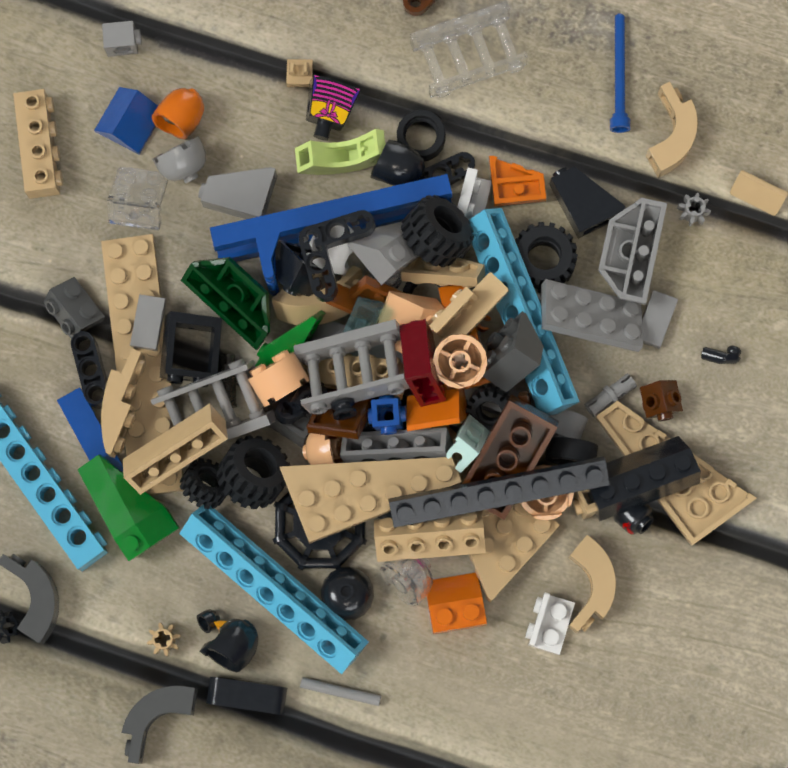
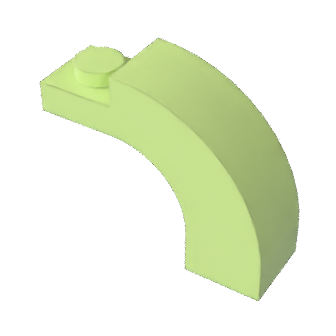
(340, 157)

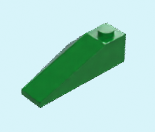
(133, 519)

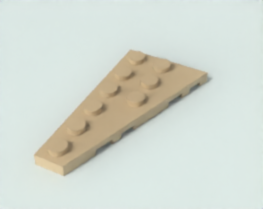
(351, 493)
(694, 509)

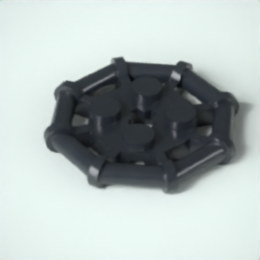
(325, 544)

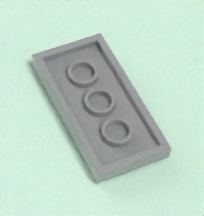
(591, 315)

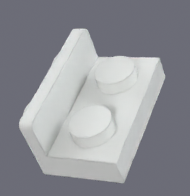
(474, 194)
(550, 624)

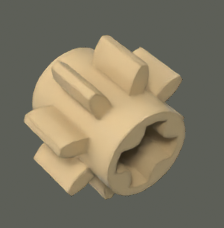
(158, 635)

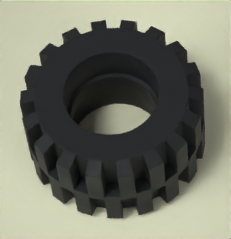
(437, 231)
(555, 239)
(241, 483)

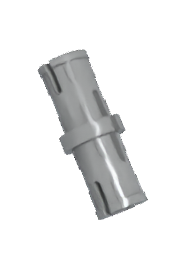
(610, 395)

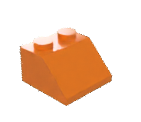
(439, 414)
(456, 603)

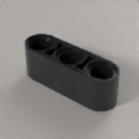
(83, 360)
(246, 695)

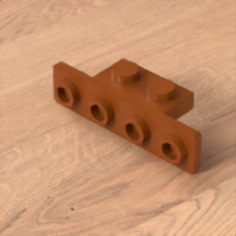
(365, 288)

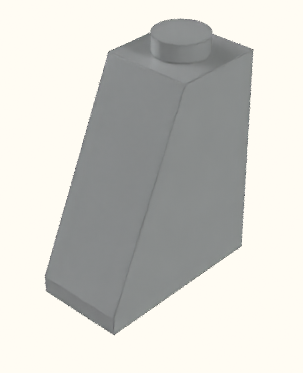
(239, 193)

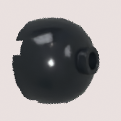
(347, 592)

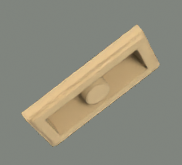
(758, 193)

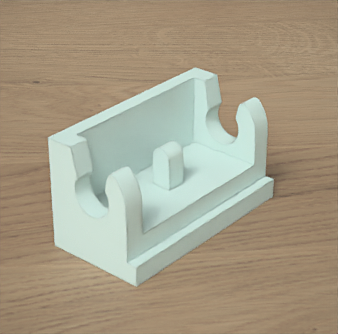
(468, 442)

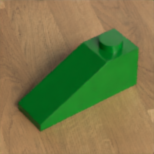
(297, 335)

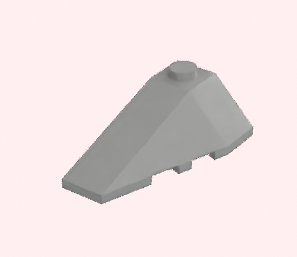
(384, 252)

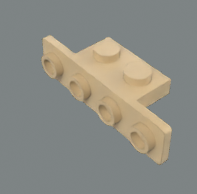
(467, 308)

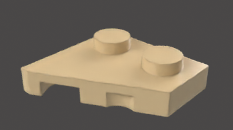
(583, 505)

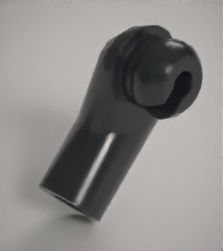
(720, 357)
(303, 392)

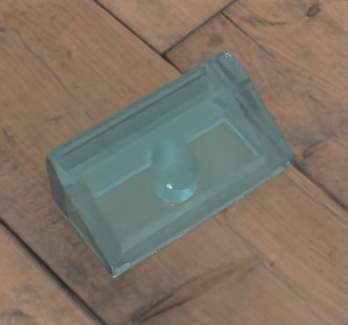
(364, 314)

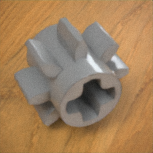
(693, 216)

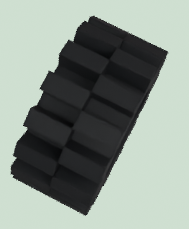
(484, 395)
(198, 491)

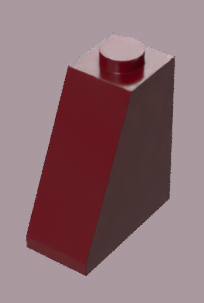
(419, 370)

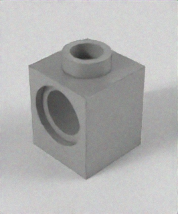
(121, 38)

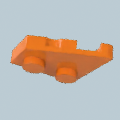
(515, 184)

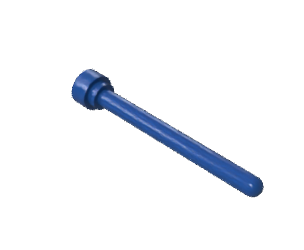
(620, 121)

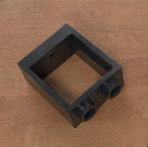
(193, 322)

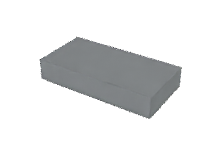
(657, 318)
(148, 322)

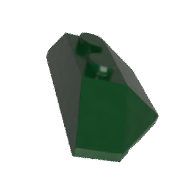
(232, 296)

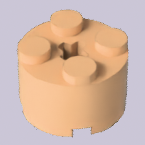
(277, 378)

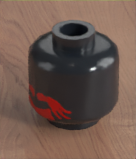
(636, 519)

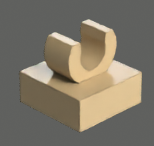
(299, 72)

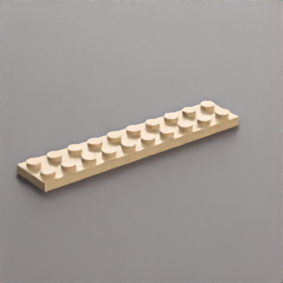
(132, 271)

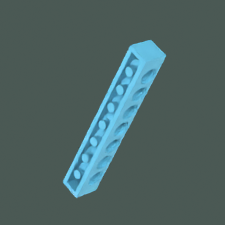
(499, 253)
(81, 555)
(274, 588)

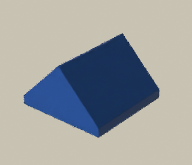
(128, 119)

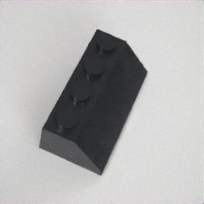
(646, 477)

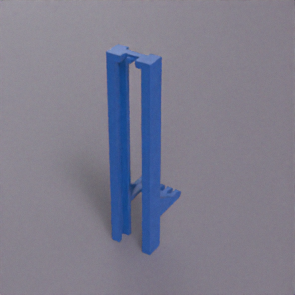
(261, 234)

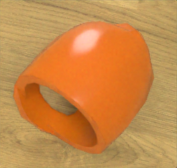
(181, 107)

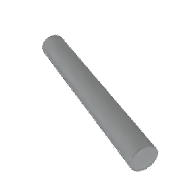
(340, 691)

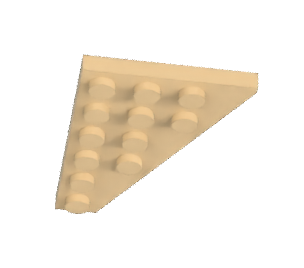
(507, 541)

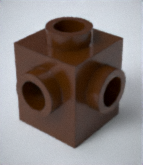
(661, 399)

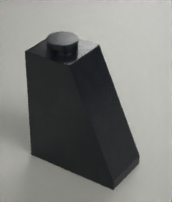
(583, 201)

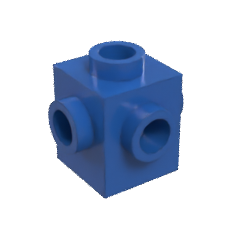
(380, 408)

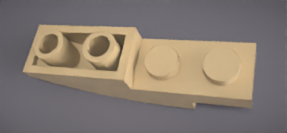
(116, 413)

